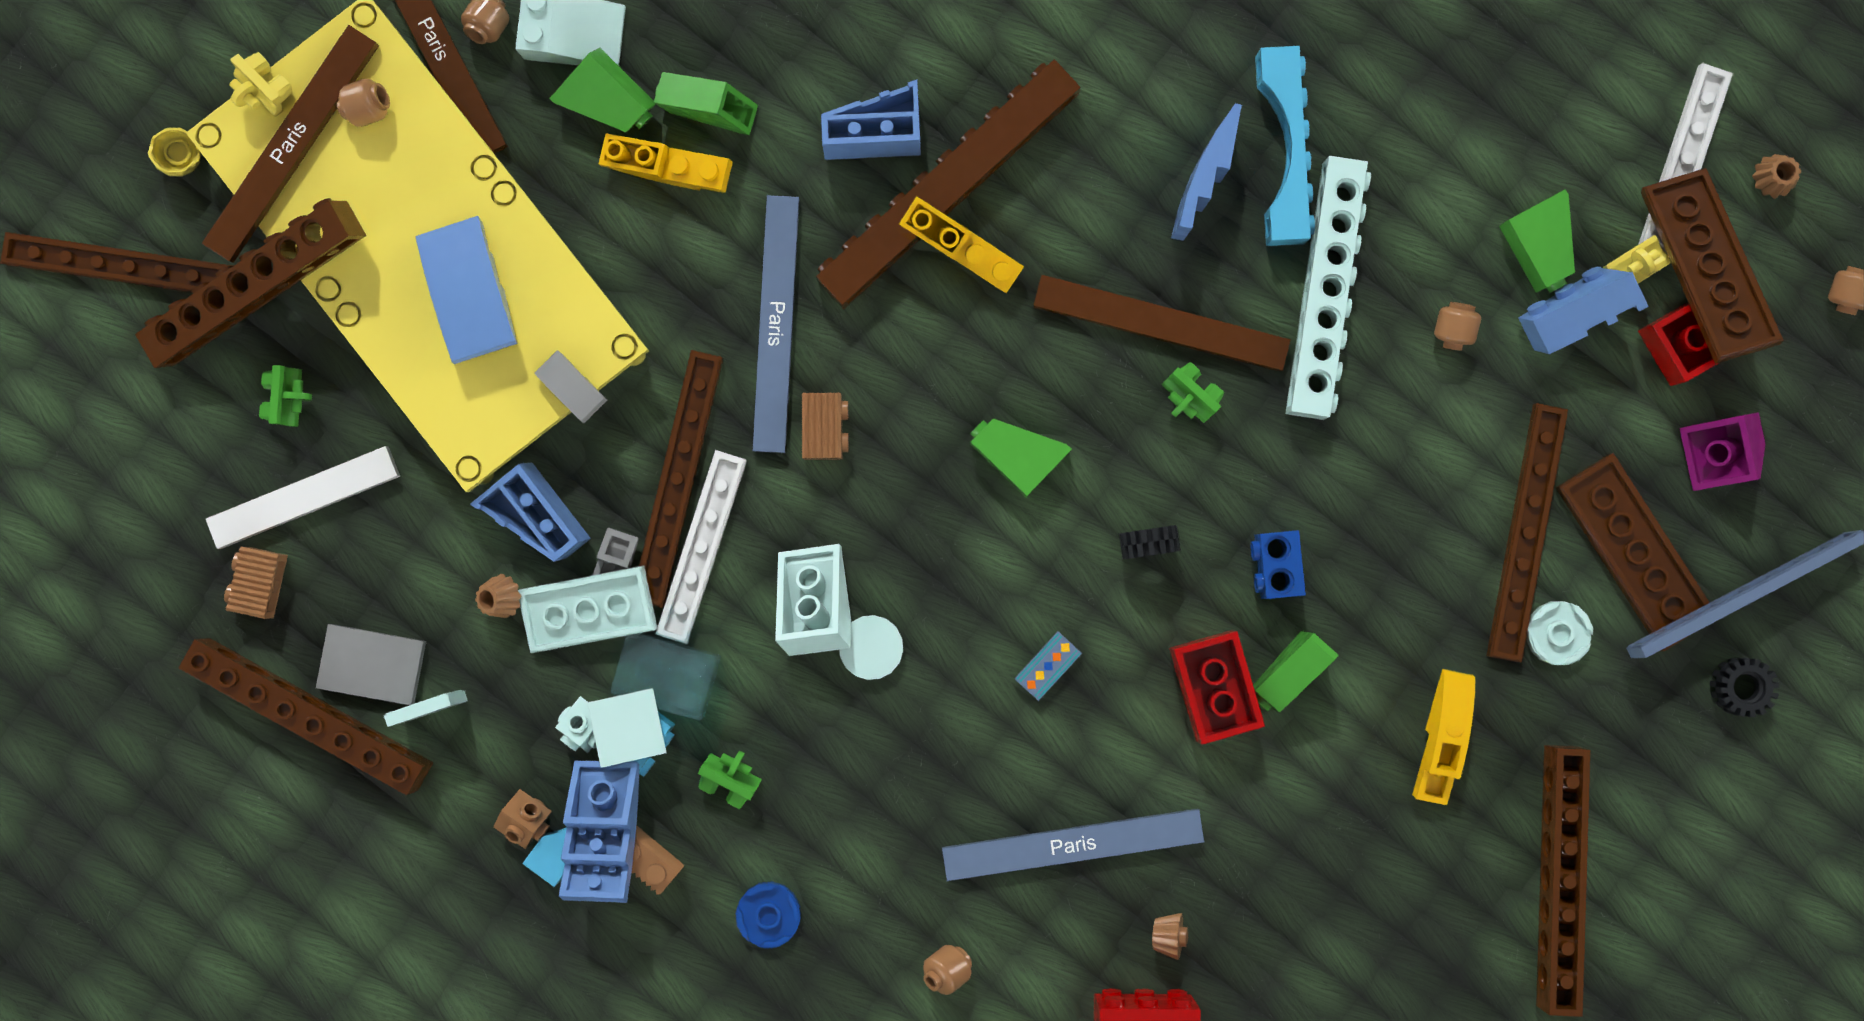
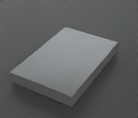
(370, 664)

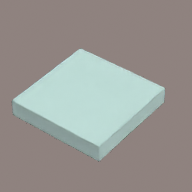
(425, 707)
(626, 727)

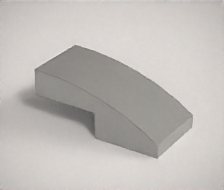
(570, 386)
(615, 552)

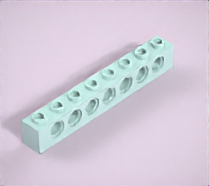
(1335, 174)

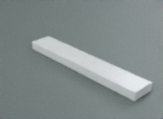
(1694, 129)
(302, 497)
(701, 547)

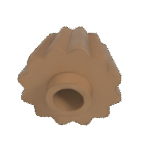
(1776, 175)
(498, 597)
(1169, 935)

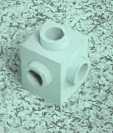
(577, 726)

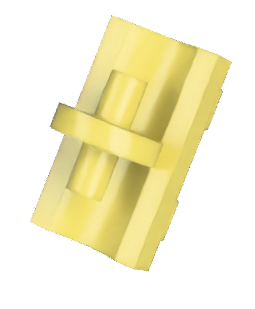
(250, 74)
(1642, 259)

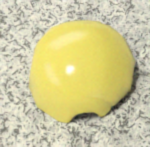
(174, 152)

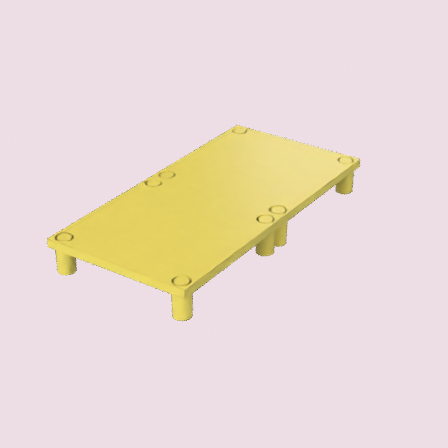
(403, 180)

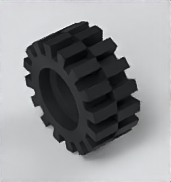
(1149, 542)
(1763, 687)

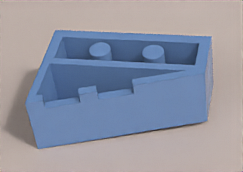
(874, 127)
(1579, 307)
(534, 512)

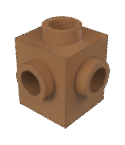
(523, 819)

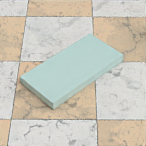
(587, 609)

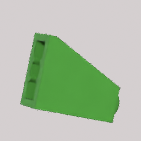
(605, 93)
(706, 102)
(1543, 242)
(1018, 453)
(1293, 671)

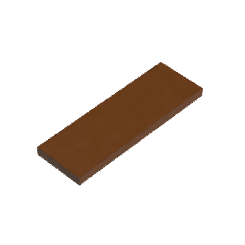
(1711, 266)
(1632, 544)

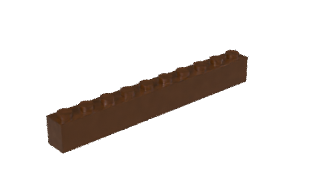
(950, 181)

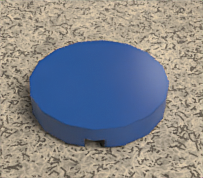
(768, 915)

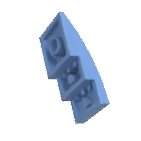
(1210, 168)
(466, 290)
(600, 832)

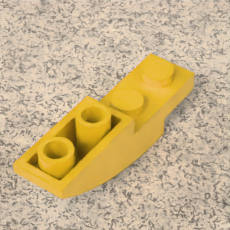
(665, 164)
(961, 244)
(1448, 737)

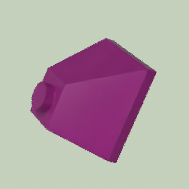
(1724, 451)

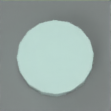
(1559, 633)
(874, 648)

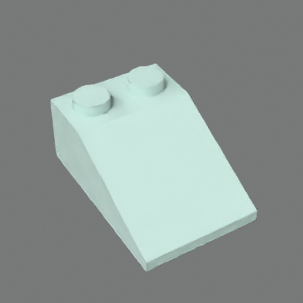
(569, 30)
(812, 601)

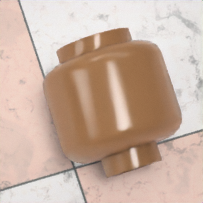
(485, 20)
(363, 102)
(1848, 290)
(1457, 325)
(947, 969)

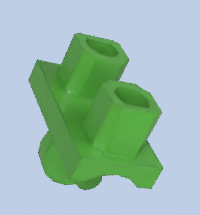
(285, 396)
(1190, 396)
(730, 774)

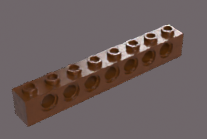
(169, 347)
(306, 715)
(1563, 880)

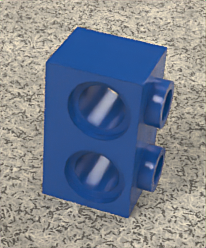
(1288, 564)

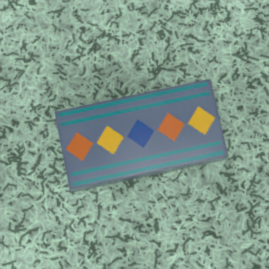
(1048, 665)

